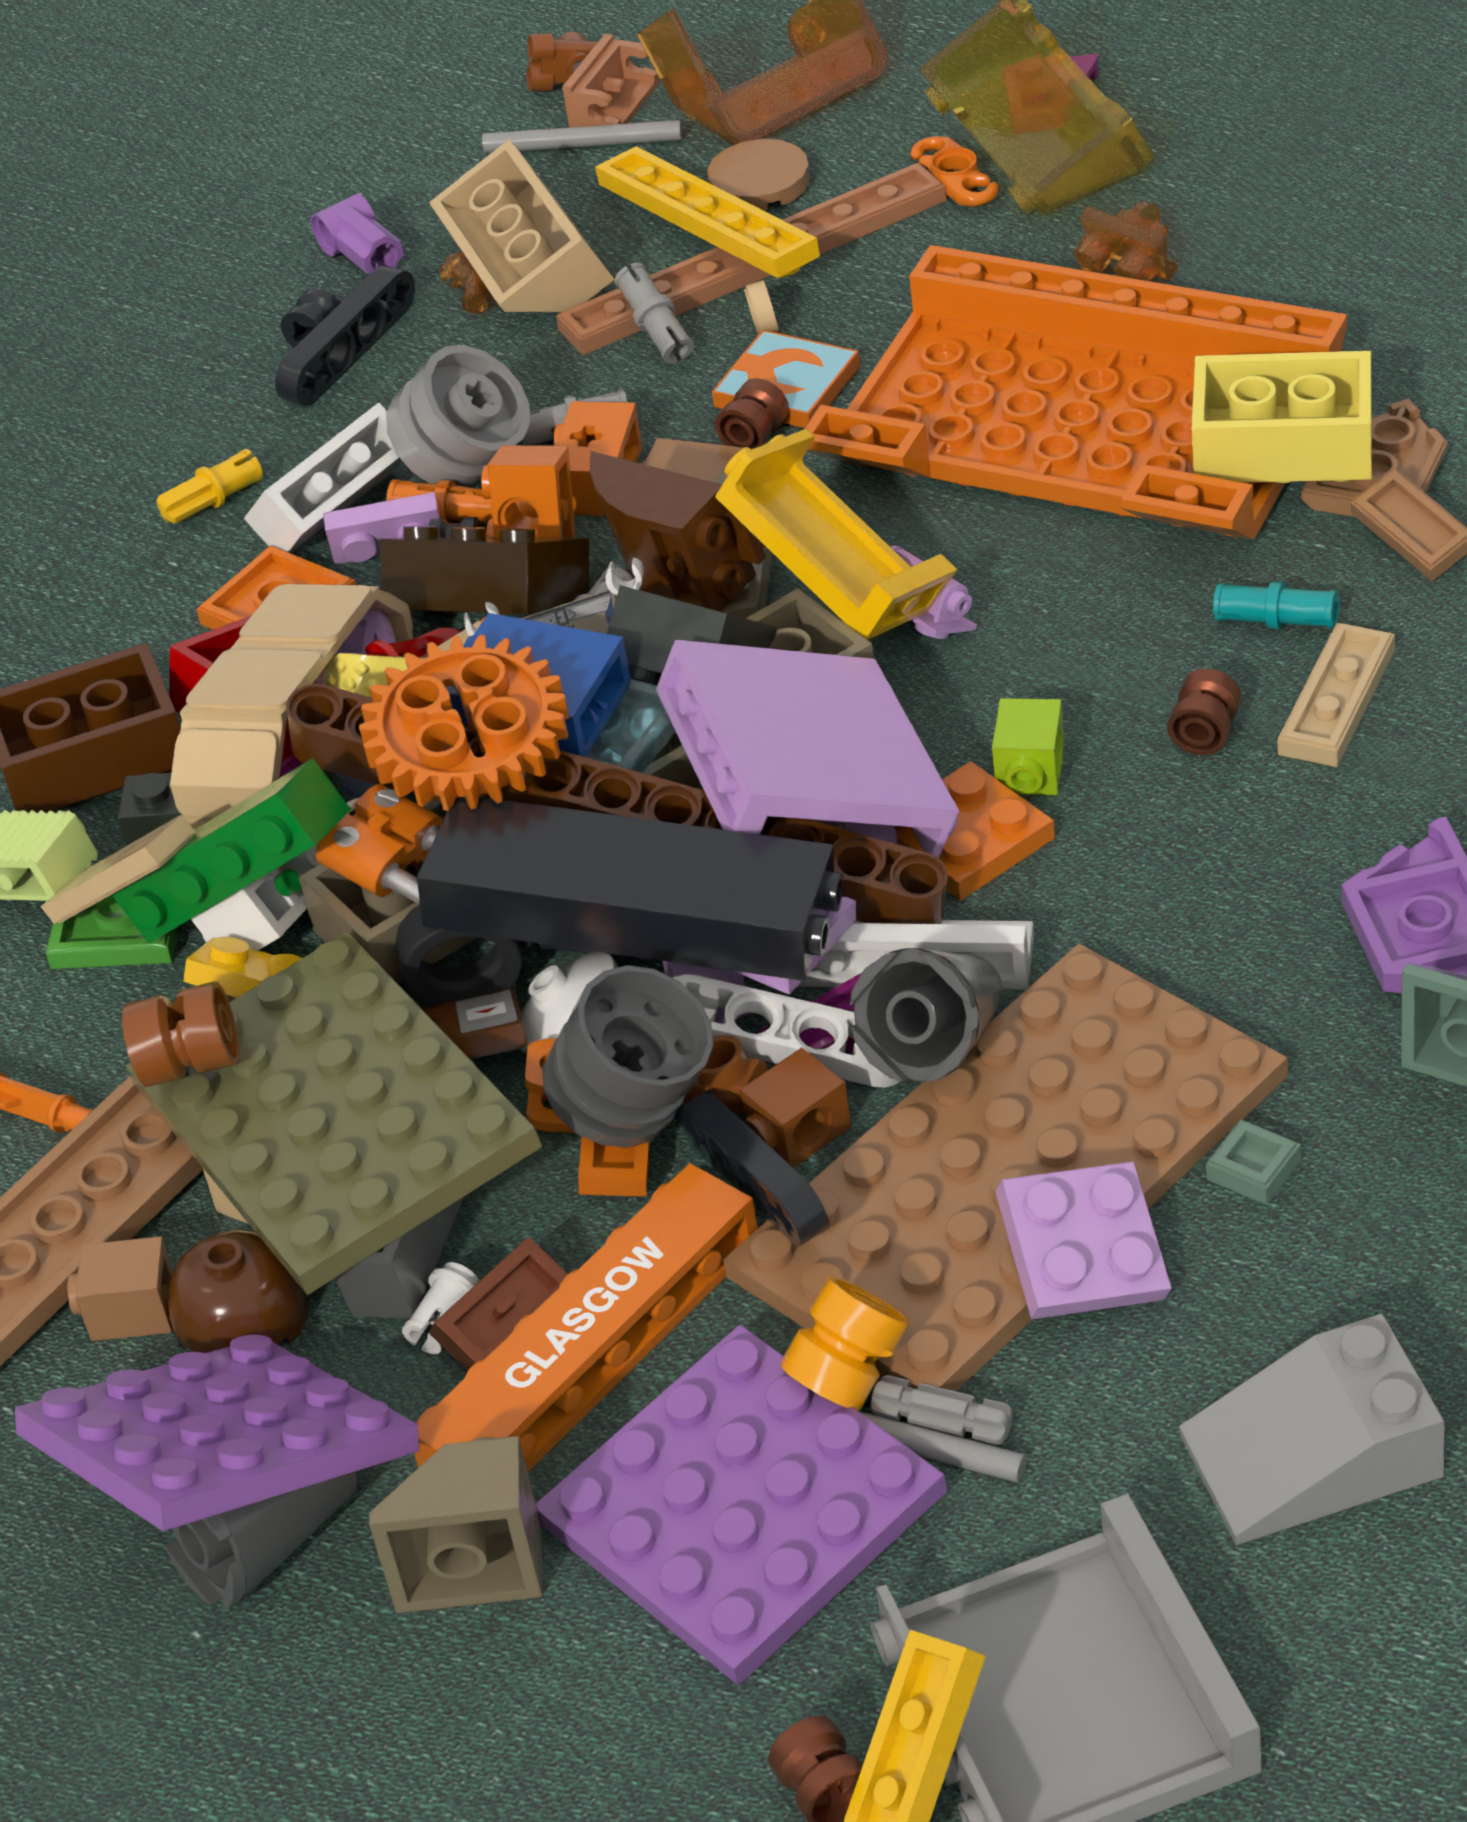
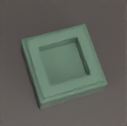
(1253, 1162)

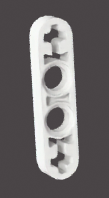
(787, 1020)

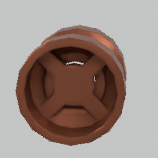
(752, 415)
(1204, 712)
(815, 1764)

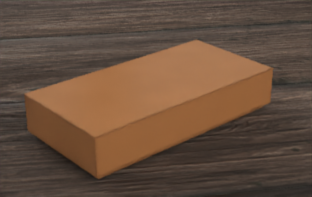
(1412, 524)

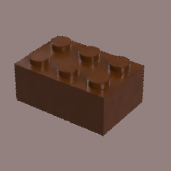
(85, 730)

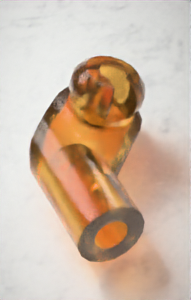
(475, 292)

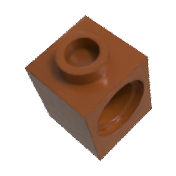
(797, 1107)

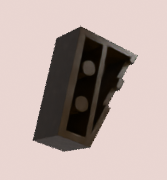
(469, 569)

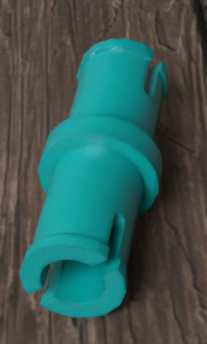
(1276, 605)

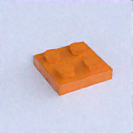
(991, 830)

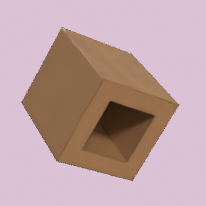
(122, 1288)

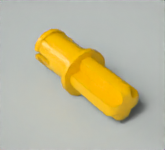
(209, 487)

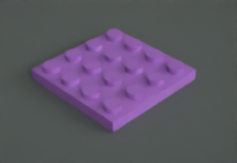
(214, 1431)
(739, 1503)

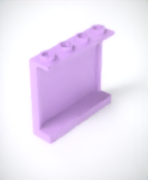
(801, 740)

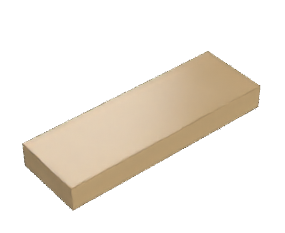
(1336, 695)
(119, 870)

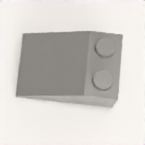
(1317, 1433)

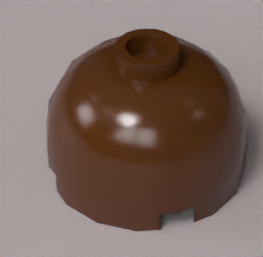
(232, 1290)

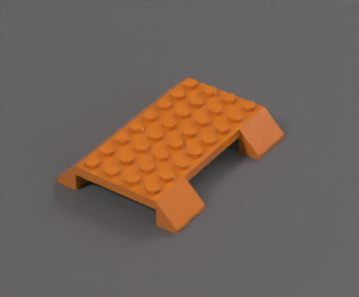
(1063, 387)

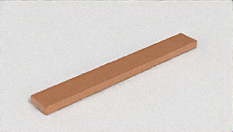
(720, 273)

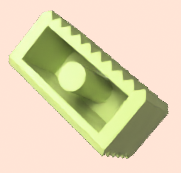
(41, 853)

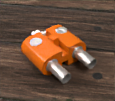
(380, 842)

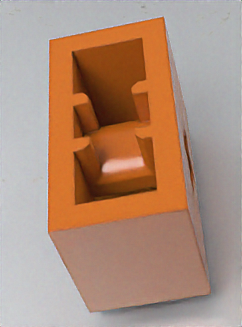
(599, 428)

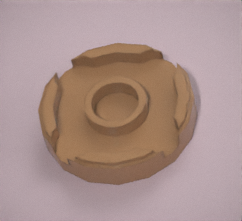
(761, 172)

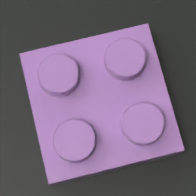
(1082, 1240)

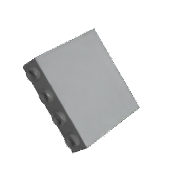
(1090, 1687)

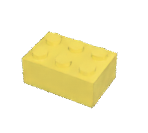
(1283, 417)

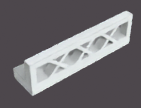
(1001, 943)

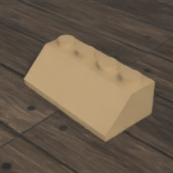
(520, 236)

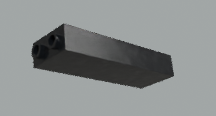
(631, 887)

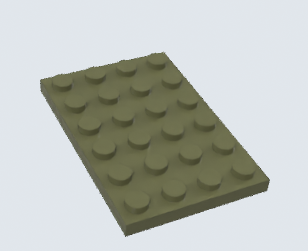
(340, 1114)

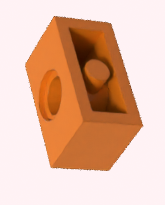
(533, 476)

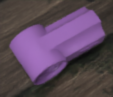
(354, 231)

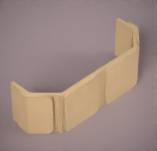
(238, 709)

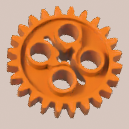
(420, 738)

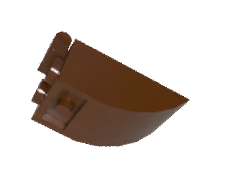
(677, 531)

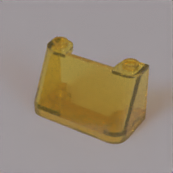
(1034, 110)

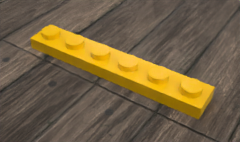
(708, 212)

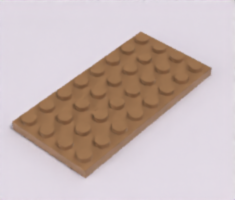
(1061, 1080)

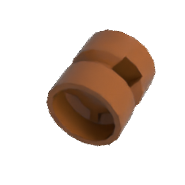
(180, 1034)

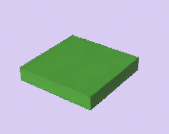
(105, 937)

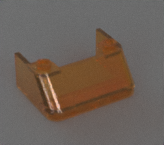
(835, 55)

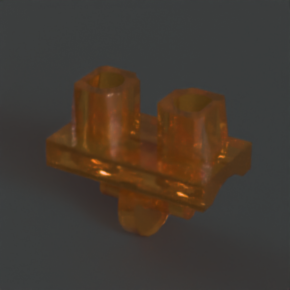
(1131, 237)

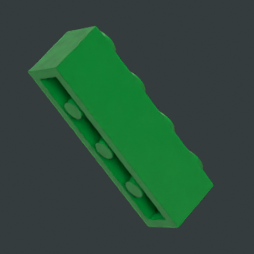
(235, 850)

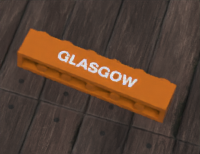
(597, 1321)

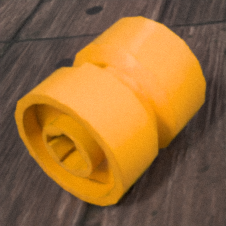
(843, 1345)

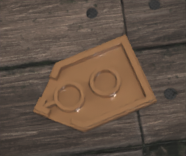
(1398, 441)

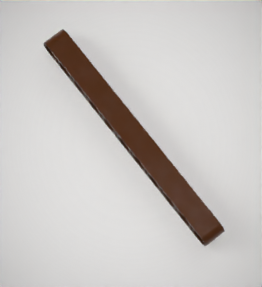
(326, 728)

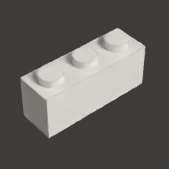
(325, 482)

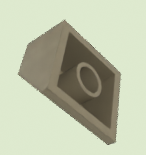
(461, 1529)

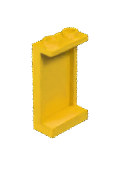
(826, 540)

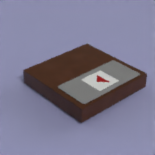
(481, 1023)

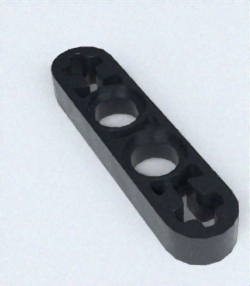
(310, 370)
(754, 1168)

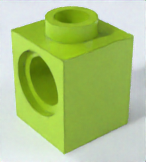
(1029, 745)

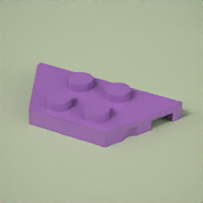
(1412, 907)

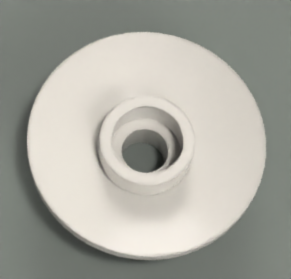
(556, 993)

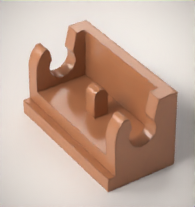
(608, 85)

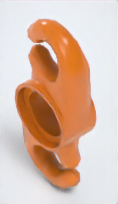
(954, 157)

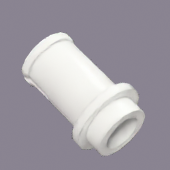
(446, 1288)

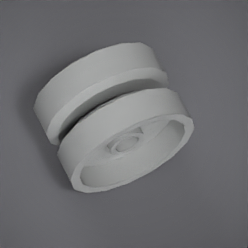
(457, 415)

